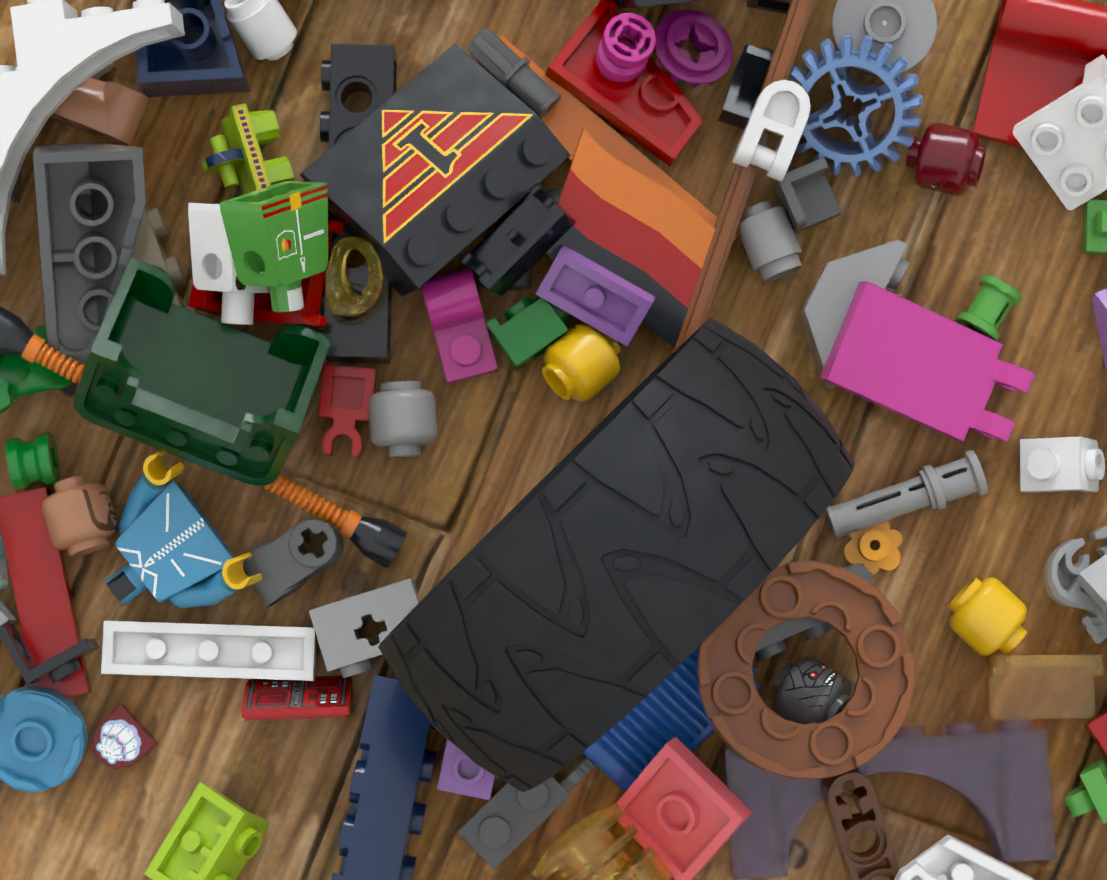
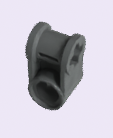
(287, 564)

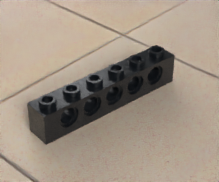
(374, 72)

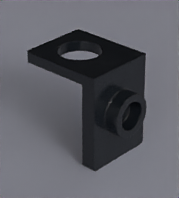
(56, 668)

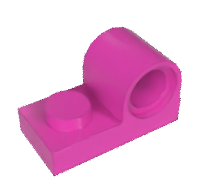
(459, 326)

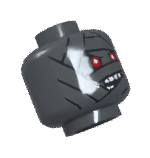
(810, 691)

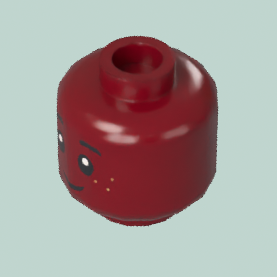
(946, 159)

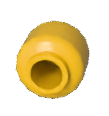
(581, 363)
(988, 616)

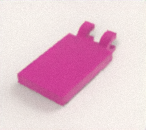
(921, 365)

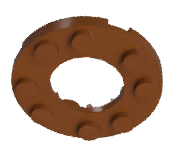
(879, 696)

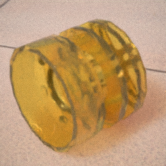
(592, 852)

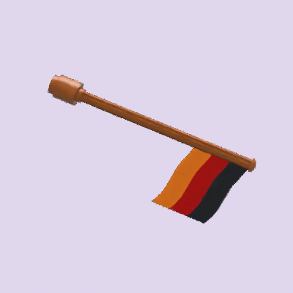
(652, 233)

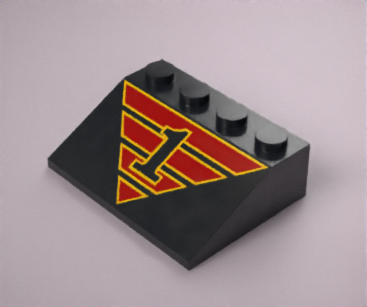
(435, 167)

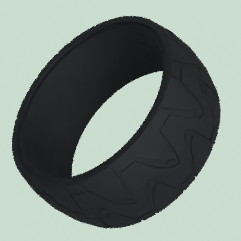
(620, 559)

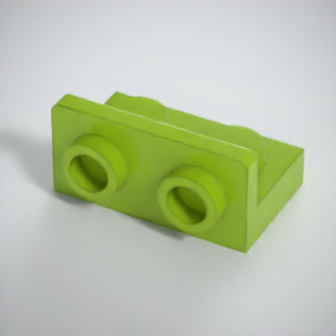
(208, 840)

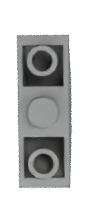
(835, 290)

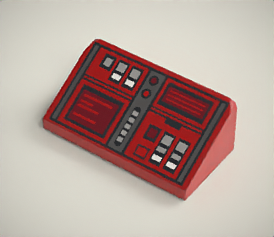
(298, 698)

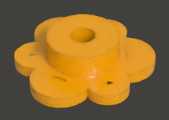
(885, 557)

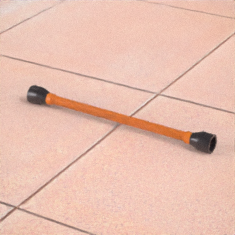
(372, 536)

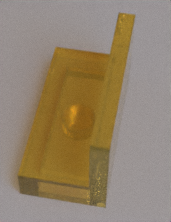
(1042, 686)

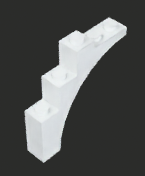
(56, 56)

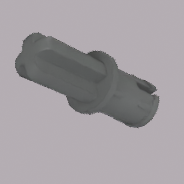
(513, 72)

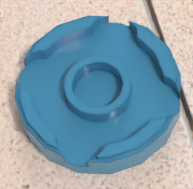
(39, 738)

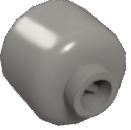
(402, 418)

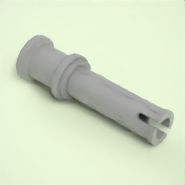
(931, 488)

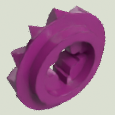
(706, 36)

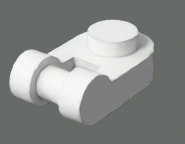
(779, 109)

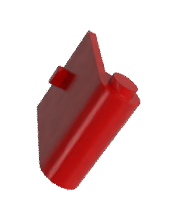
(1035, 59)

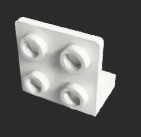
(1071, 138)

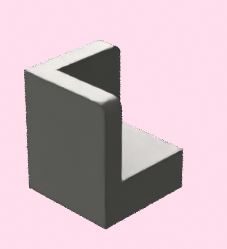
(807, 196)

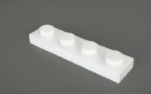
(209, 650)

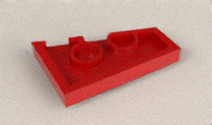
(645, 108)

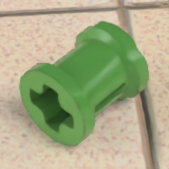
(989, 307)

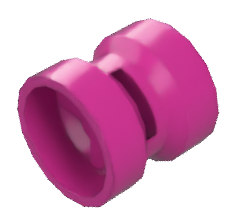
(620, 58)

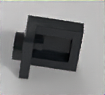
(745, 85)

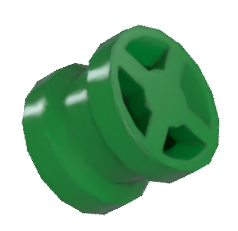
(32, 461)

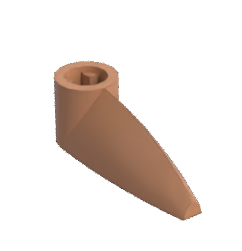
(104, 111)

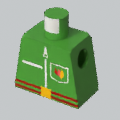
(279, 238)

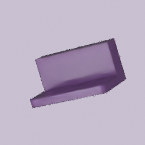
(595, 295)

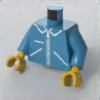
(173, 545)

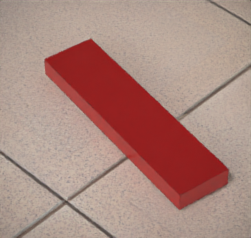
(40, 586)

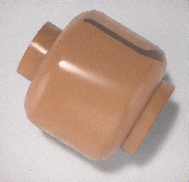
(79, 516)

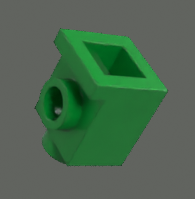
(528, 330)

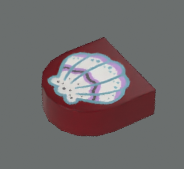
(121, 739)

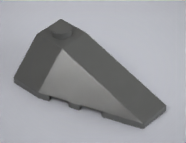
(87, 227)

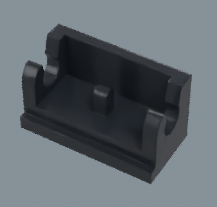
(519, 240)

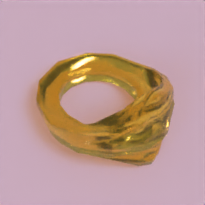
(338, 287)

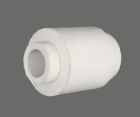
(262, 27)

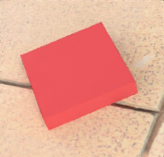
(682, 810)

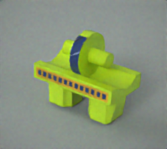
(239, 155)

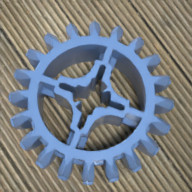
(871, 95)

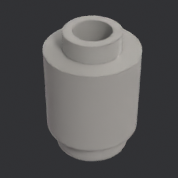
(769, 241)

